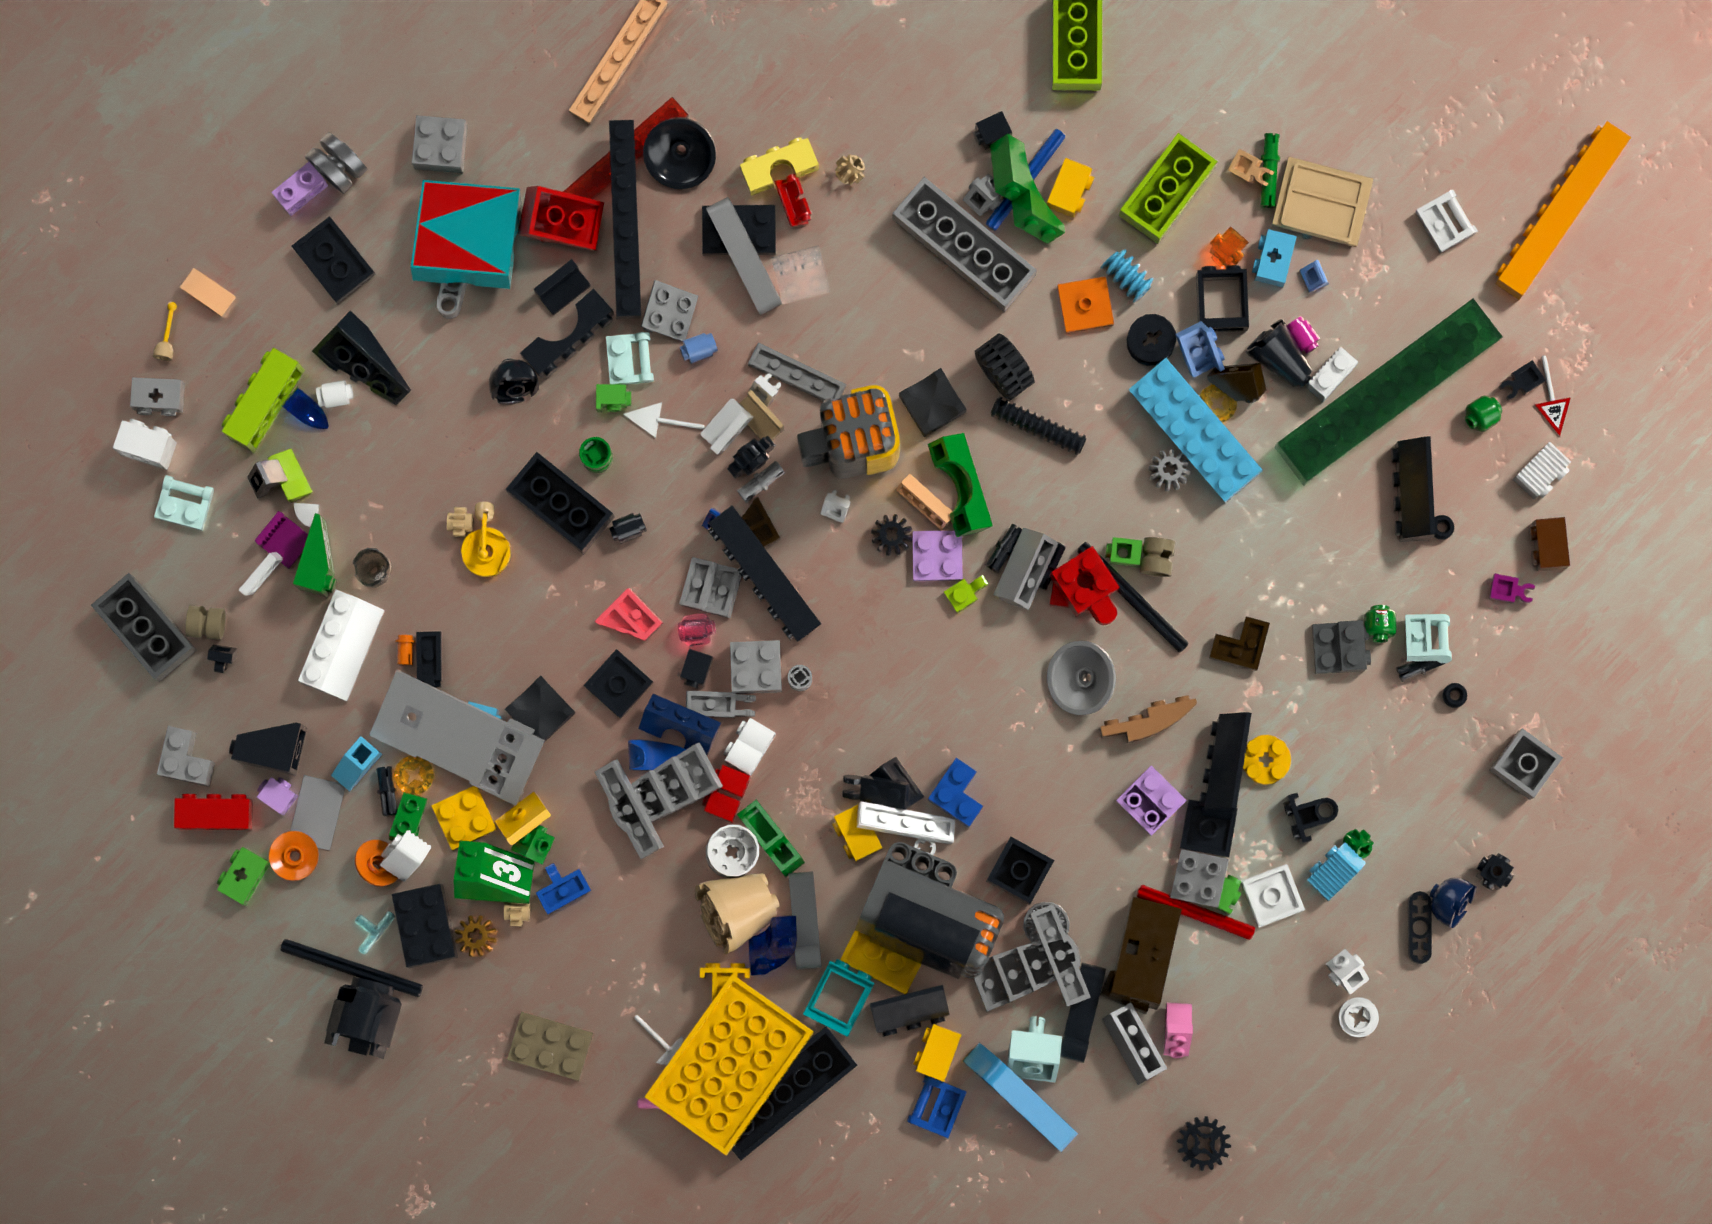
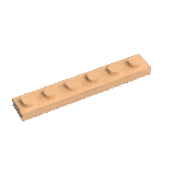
(617, 59)

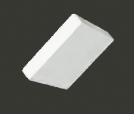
(1272, 895)

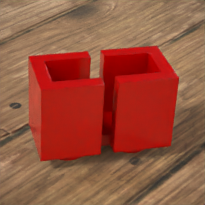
(722, 805)

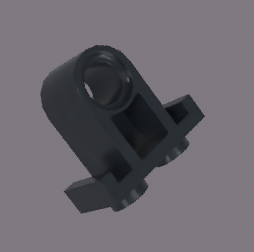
(1307, 815)

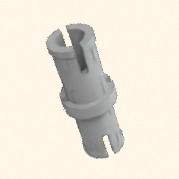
(761, 481)

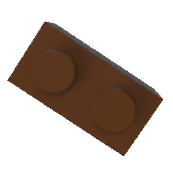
(1549, 544)

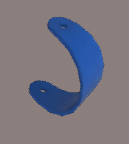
(650, 754)

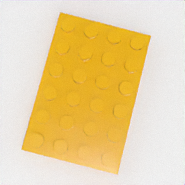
(729, 1064)

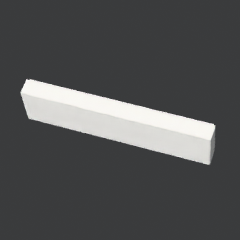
(905, 823)

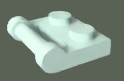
(621, 359)
(183, 511)
(1419, 637)

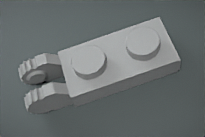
(718, 703)

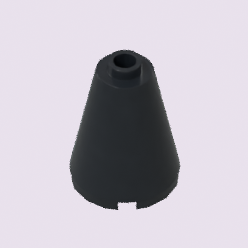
(1281, 354)

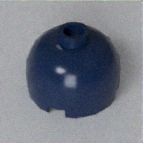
(1451, 900)

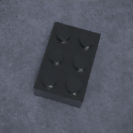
(424, 925)

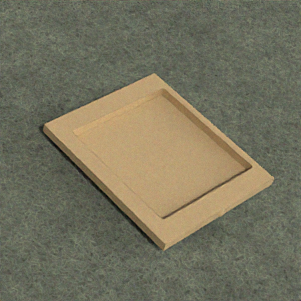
(1322, 202)

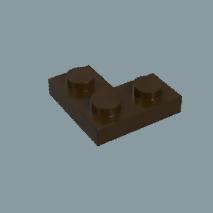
(1245, 651)

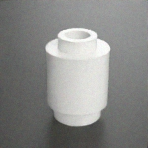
(334, 394)

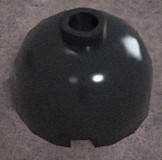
(512, 381)

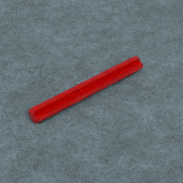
(1198, 913)

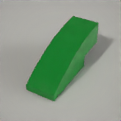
(771, 838)

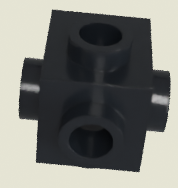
(1486, 874)

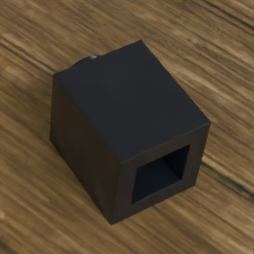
(991, 129)
(696, 668)

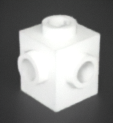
(1346, 966)

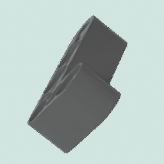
(804, 908)

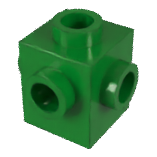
(534, 844)

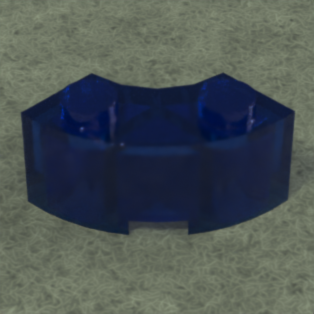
(773, 945)

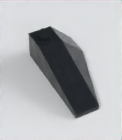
(358, 353)

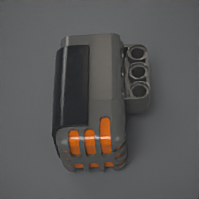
(927, 918)

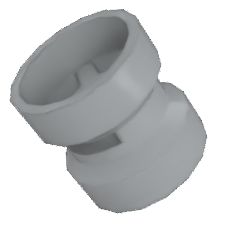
(800, 681)

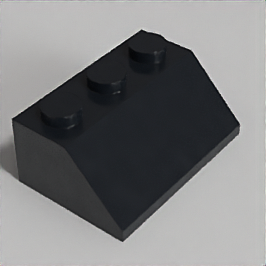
(910, 1010)

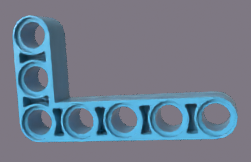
(1020, 1096)

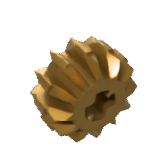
(471, 928)

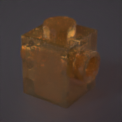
(1228, 248)

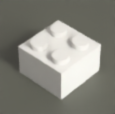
(144, 444)

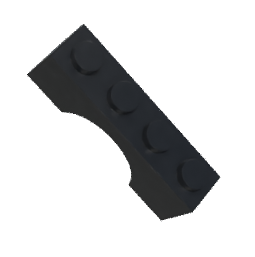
(545, 354)

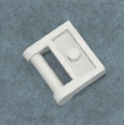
(1439, 224)

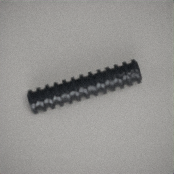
(1038, 425)

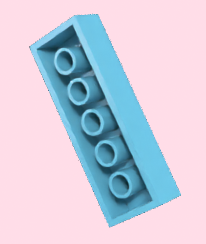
(1195, 430)

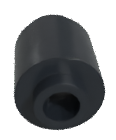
(627, 528)

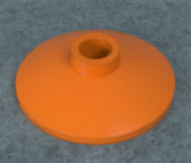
(281, 852)
(369, 854)

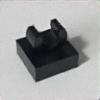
(222, 656)

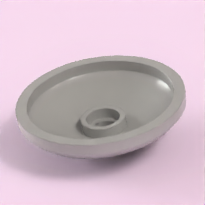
(1069, 681)

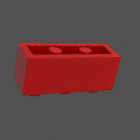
(213, 812)

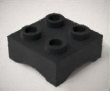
(932, 402)
(540, 709)

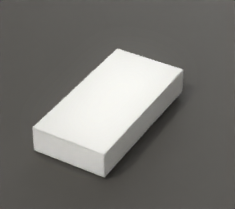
(261, 573)

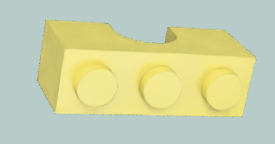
(796, 155)

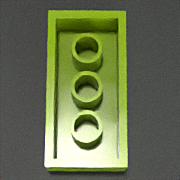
(1077, 45)
(1168, 188)
(262, 400)

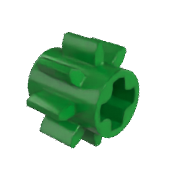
(1359, 842)

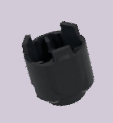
(365, 1015)

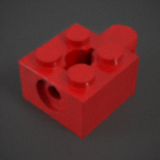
(1087, 586)

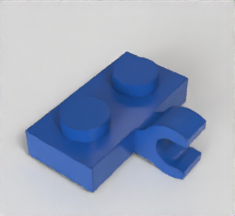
(562, 889)

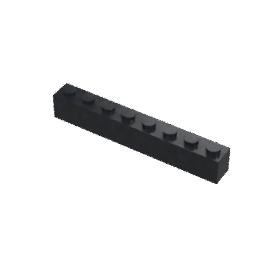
(624, 219)

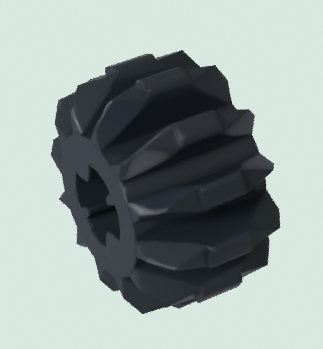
(882, 533)

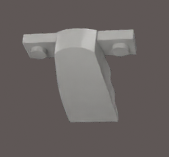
(656, 794)
(1035, 966)

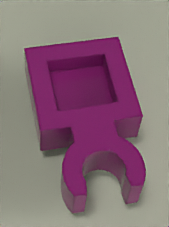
(1506, 589)

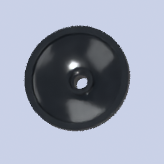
(675, 167)

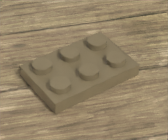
(550, 1046)

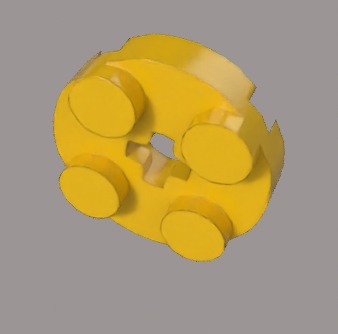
(491, 565)
(1276, 749)

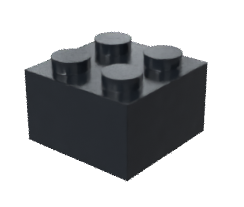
(1020, 870)

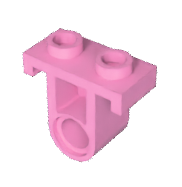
(1178, 1029)

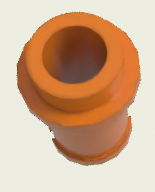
(405, 646)

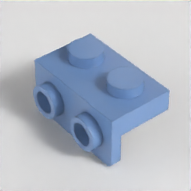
(1200, 349)

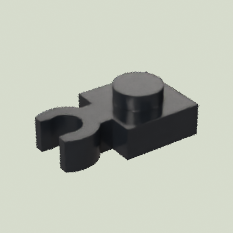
(1525, 379)

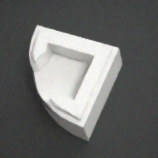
(306, 512)

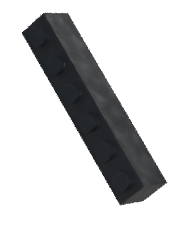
(764, 573)

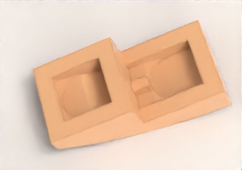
(207, 292)

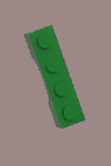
(954, 457)

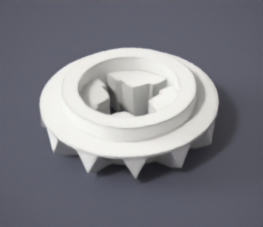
(1369, 1013)

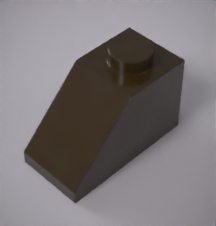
(1240, 382)

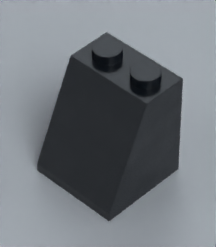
(271, 748)

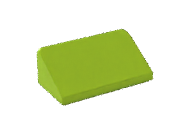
(297, 484)

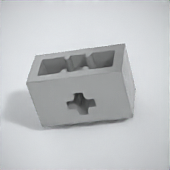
(145, 388)

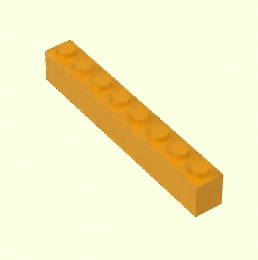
(1563, 209)

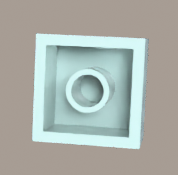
(1034, 1054)

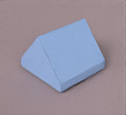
(1314, 276)

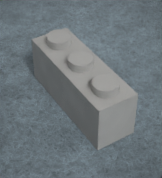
(1025, 568)
(1134, 1043)

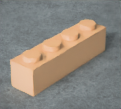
(925, 501)

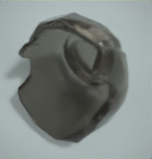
(372, 567)

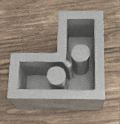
(177, 759)

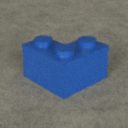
(950, 796)

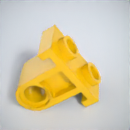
(721, 975)

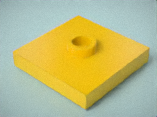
(522, 818)

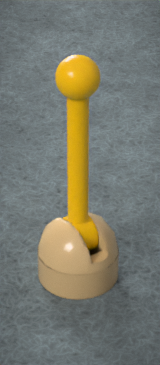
(163, 349)
(484, 513)

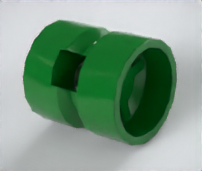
(596, 454)

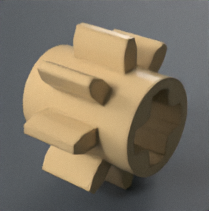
(850, 169)
(460, 522)
(516, 913)

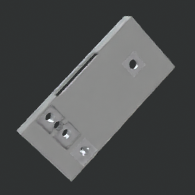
(457, 737)

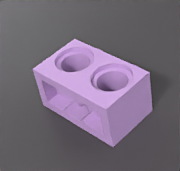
(299, 188)

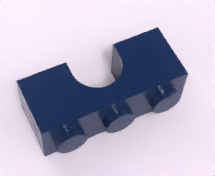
(664, 714)

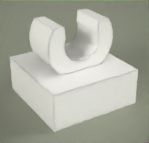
(764, 390)
(835, 506)

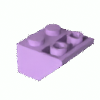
(1151, 800)

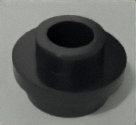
(1449, 527)
(1460, 690)

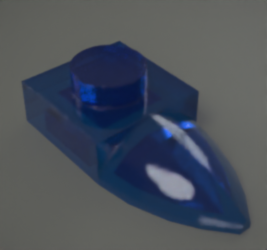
(306, 409)

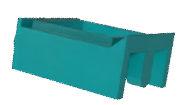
(861, 978)

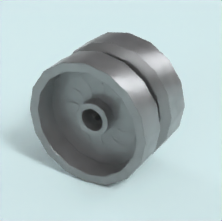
(339, 159)

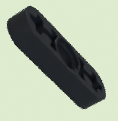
(1428, 921)

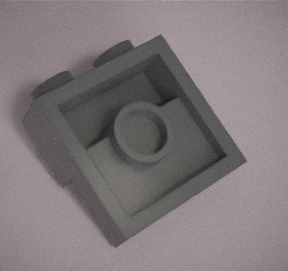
(1340, 647)

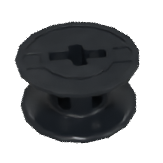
(1151, 325)

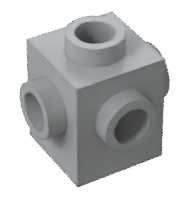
(983, 195)

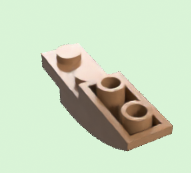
(1159, 718)

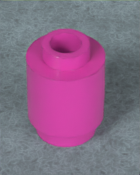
(1304, 334)

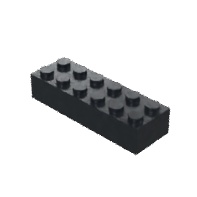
(811, 1074)

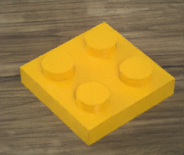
(464, 817)

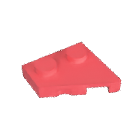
(630, 616)

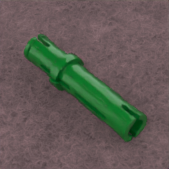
(1270, 161)

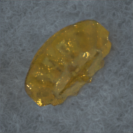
(1228, 403)
(416, 786)

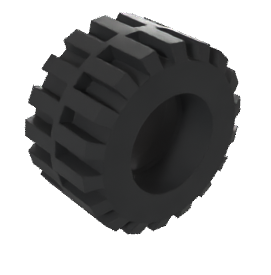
(1004, 366)

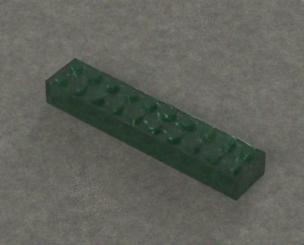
(1388, 392)

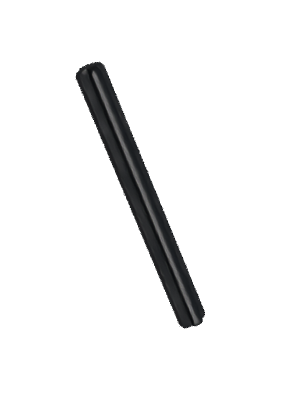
(1143, 607)
(350, 967)

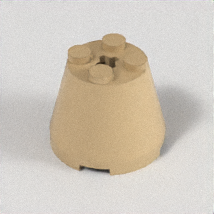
(736, 908)

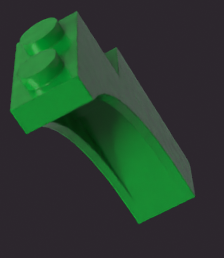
(1016, 184)

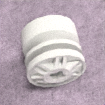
(737, 837)

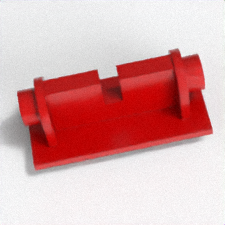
(795, 208)

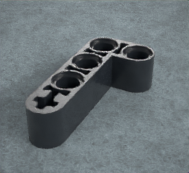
(1081, 1016)

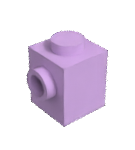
(277, 794)

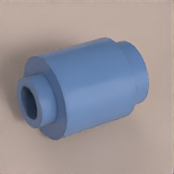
(698, 347)

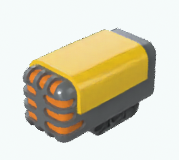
(855, 434)

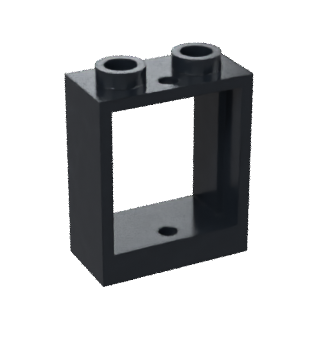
(1231, 272)

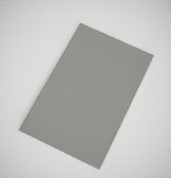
(318, 810)

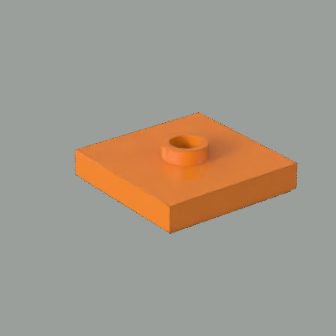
(1085, 304)

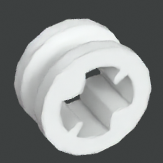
(933, 845)

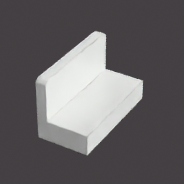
(726, 426)

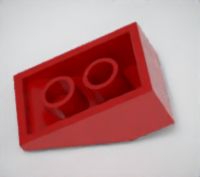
(560, 217)

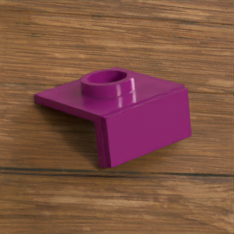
(283, 537)

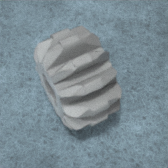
(1172, 462)

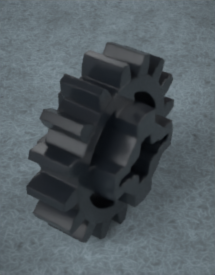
(751, 457)
(1212, 1136)

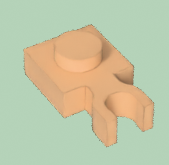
(1248, 167)

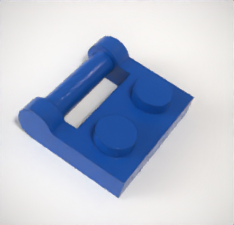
(944, 1110)

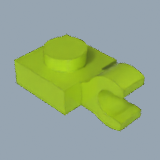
(962, 594)

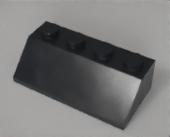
(1414, 489)
(1226, 765)

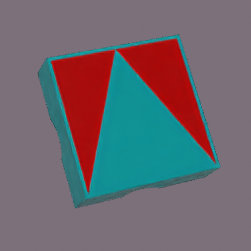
(466, 234)

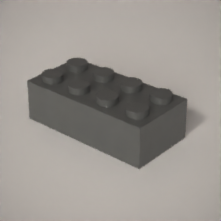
(143, 627)

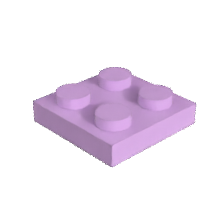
(937, 556)

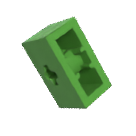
(244, 888)

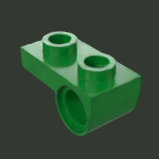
(408, 815)

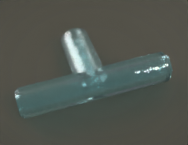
(374, 930)

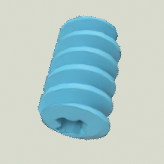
(1128, 275)

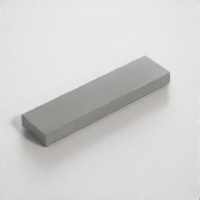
(795, 373)

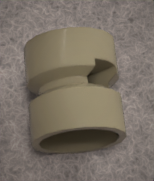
(1157, 557)
(204, 622)

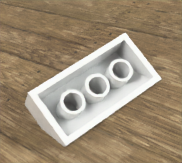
(341, 645)

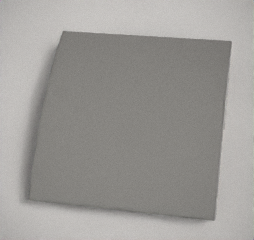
(710, 587)

